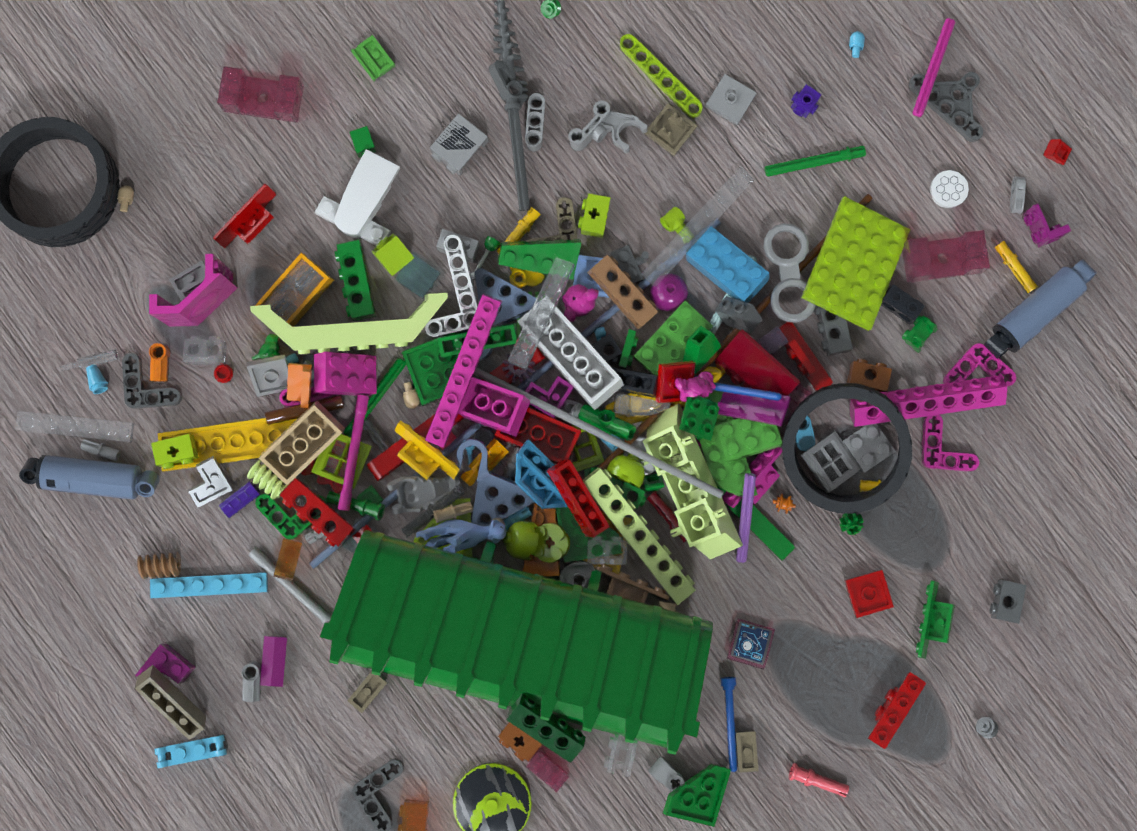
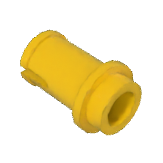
(866, 485)

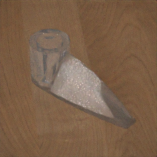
(635, 406)

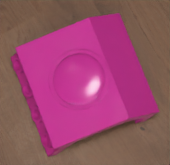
(201, 301)

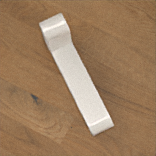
(460, 291)

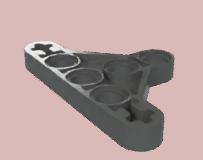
(958, 107)

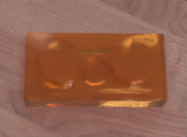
(287, 559)

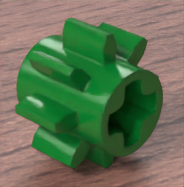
(851, 523)

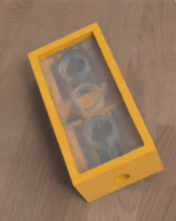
(296, 289)

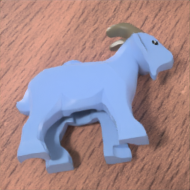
(462, 534)

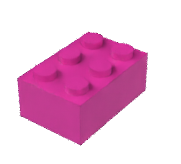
(344, 374)
(494, 406)

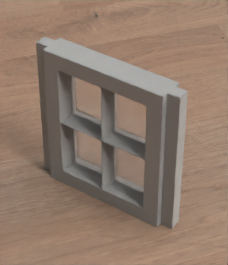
(831, 462)

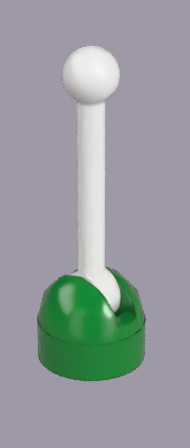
(491, 245)

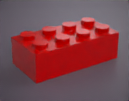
(549, 435)

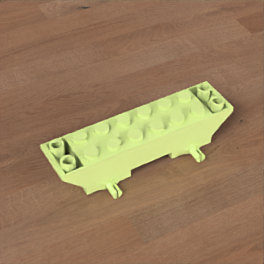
(699, 514)

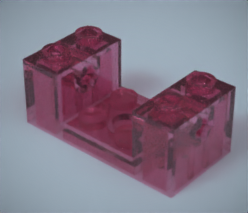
(240, 95)
(964, 257)

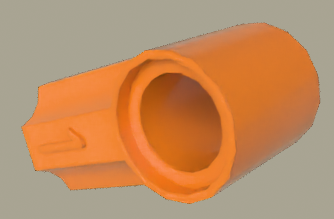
(159, 365)

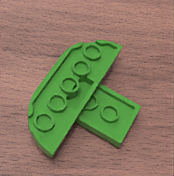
(732, 443)

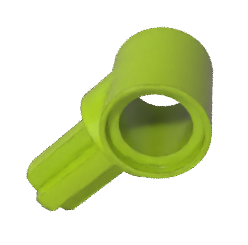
(673, 220)

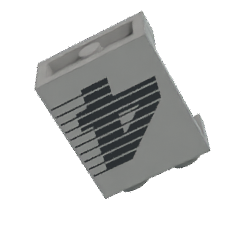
(457, 144)

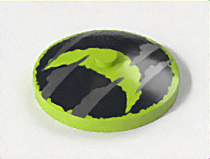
(492, 799)

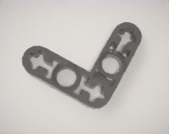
(142, 394)
(370, 795)

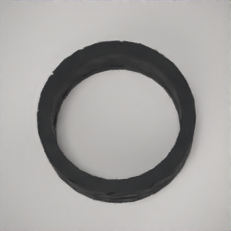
(96, 213)
(847, 503)

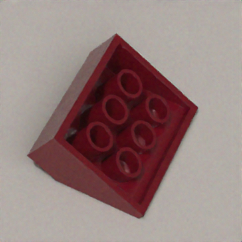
(754, 367)

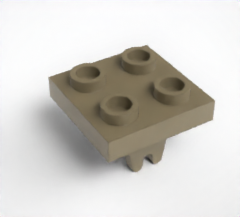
(671, 129)

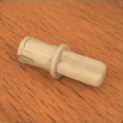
(452, 512)

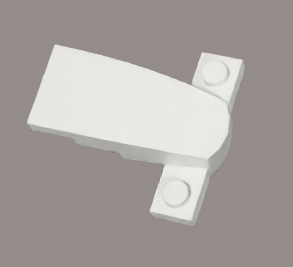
(362, 199)

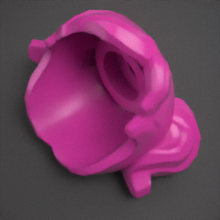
(583, 302)
(695, 386)

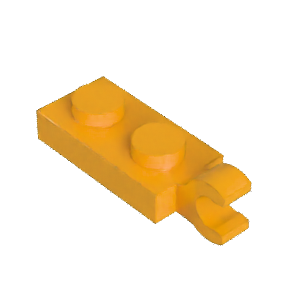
(496, 452)

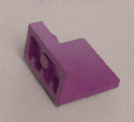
(1040, 231)

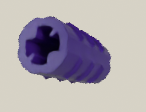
(239, 499)

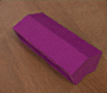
(273, 661)

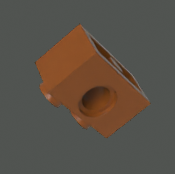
(880, 371)

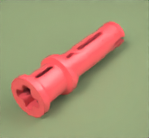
(810, 778)

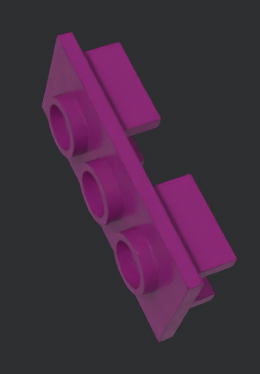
(754, 408)

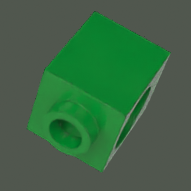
(362, 140)
(626, 487)

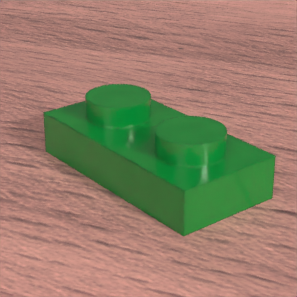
(626, 358)

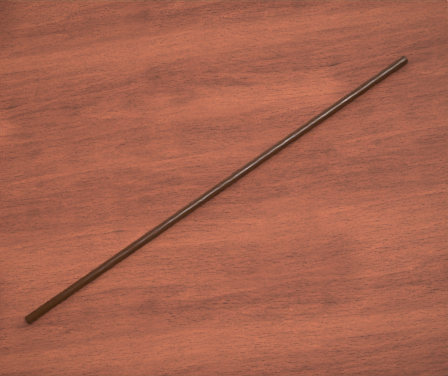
(760, 307)

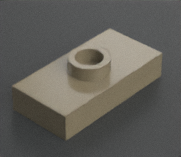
(367, 692)
(746, 751)

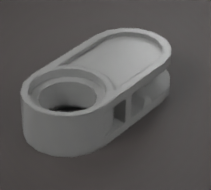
(1017, 194)

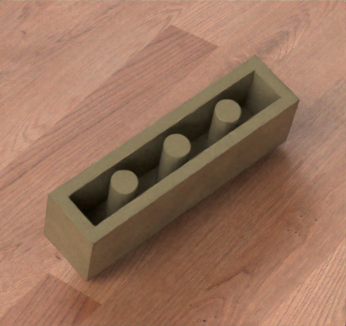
(170, 702)

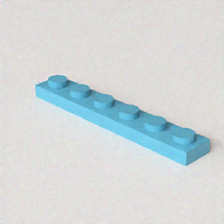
(208, 585)

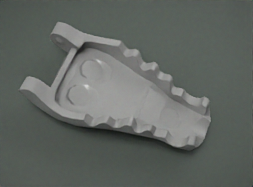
(418, 493)

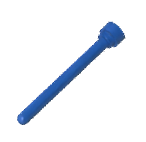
(747, 391)
(729, 685)

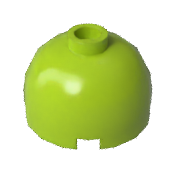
(627, 469)
(521, 540)

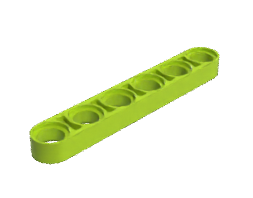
(662, 74)

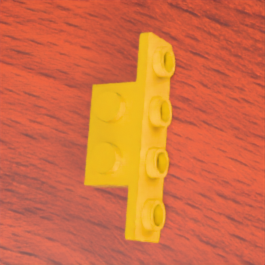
(423, 456)

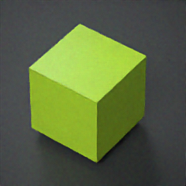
(392, 254)

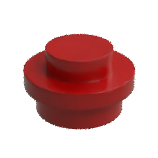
(223, 373)

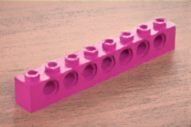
(463, 370)
(934, 400)

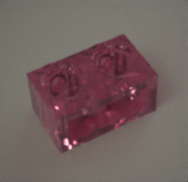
(547, 770)

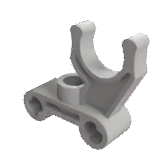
(601, 125)

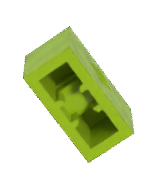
(596, 226)
(163, 451)

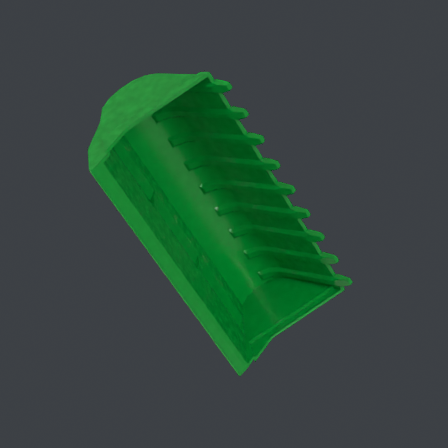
(521, 633)

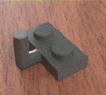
(629, 264)

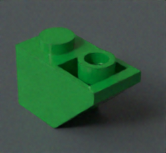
(701, 347)

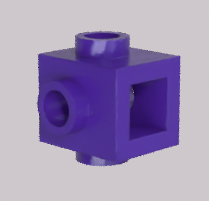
(805, 101)

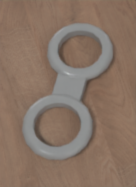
(788, 271)

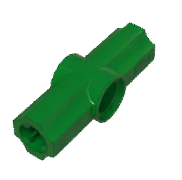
(607, 422)

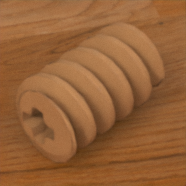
(159, 567)

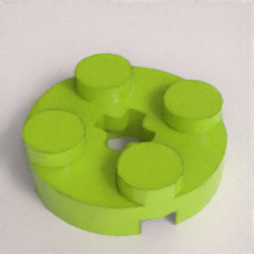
(561, 540)

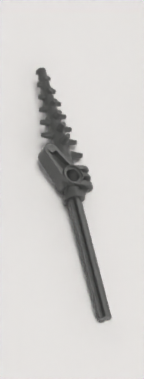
(504, 75)

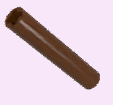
(295, 411)

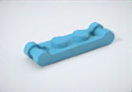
(190, 751)

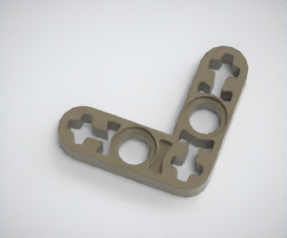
(559, 211)

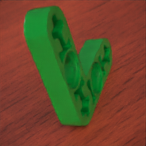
(295, 521)

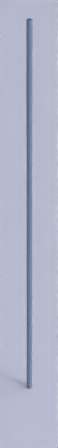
(476, 426)

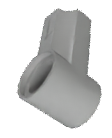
(251, 684)

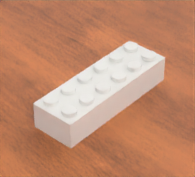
(577, 360)

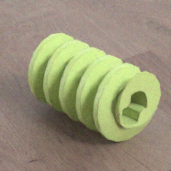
(266, 479)

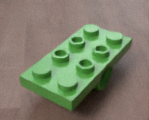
(670, 340)

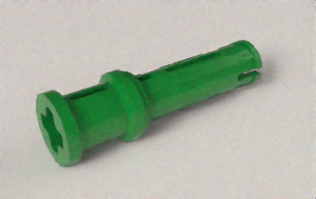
(363, 506)

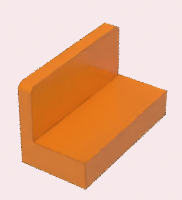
(299, 383)

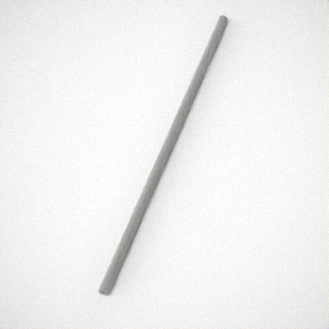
(603, 435)

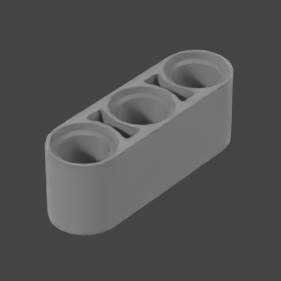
(535, 113)

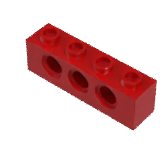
(578, 498)
(290, 499)

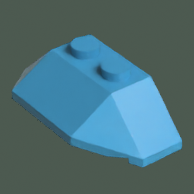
(534, 478)

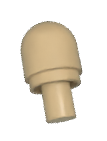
(125, 197)
(410, 396)

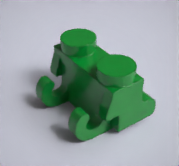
(920, 333)

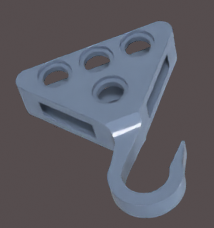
(511, 309)
(486, 479)

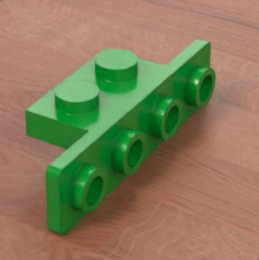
(936, 620)

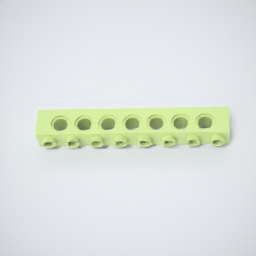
(677, 592)

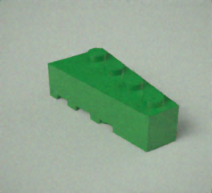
(539, 255)

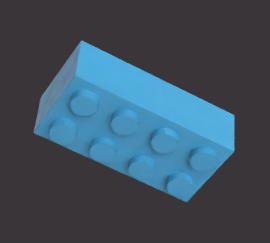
(727, 266)

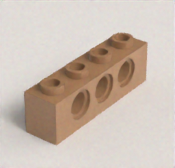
(612, 289)

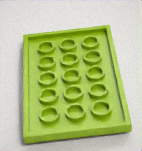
(856, 263)

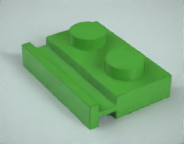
(373, 58)

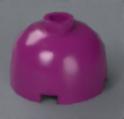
(669, 293)

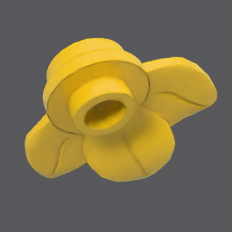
(529, 277)

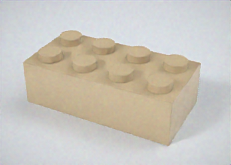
(301, 442)

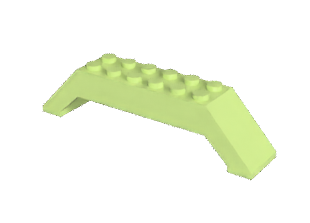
(351, 334)

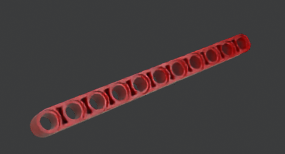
(389, 461)

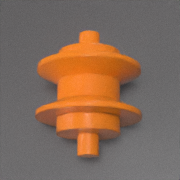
(784, 503)

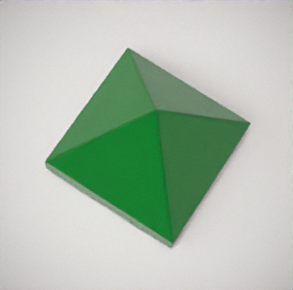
(653, 482)

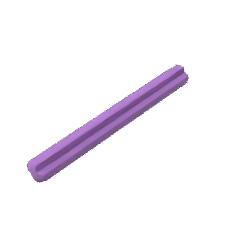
(745, 517)

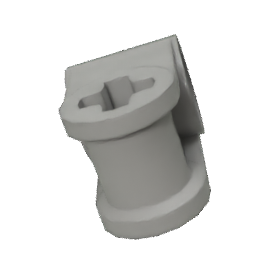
(665, 772)

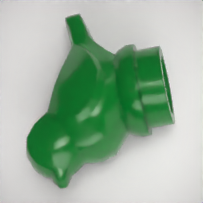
(269, 348)

